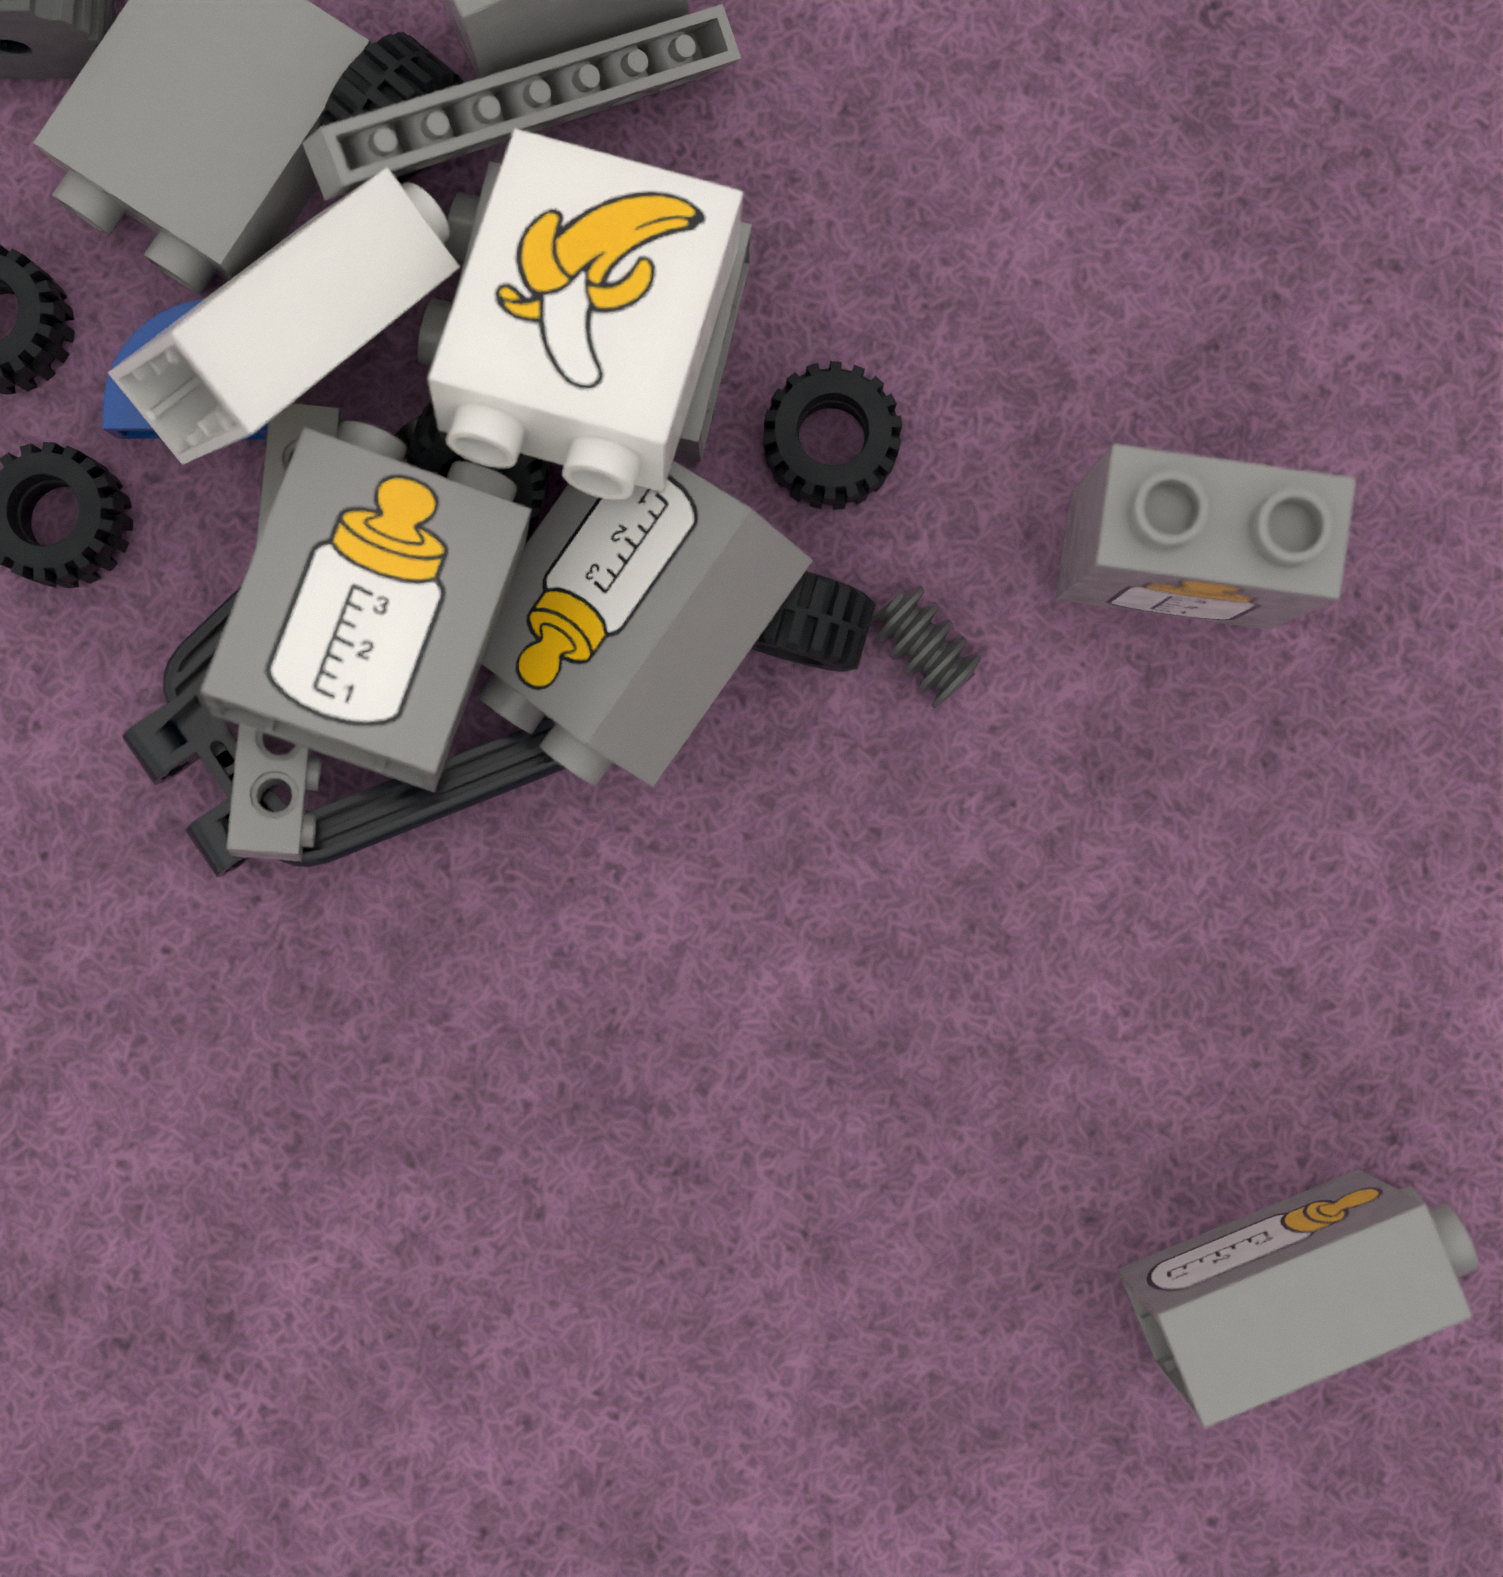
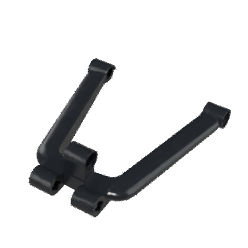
(187, 731)

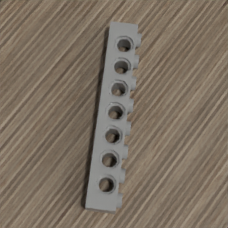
(520, 98)
(251, 828)

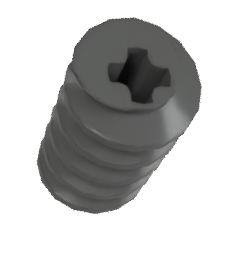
(925, 644)

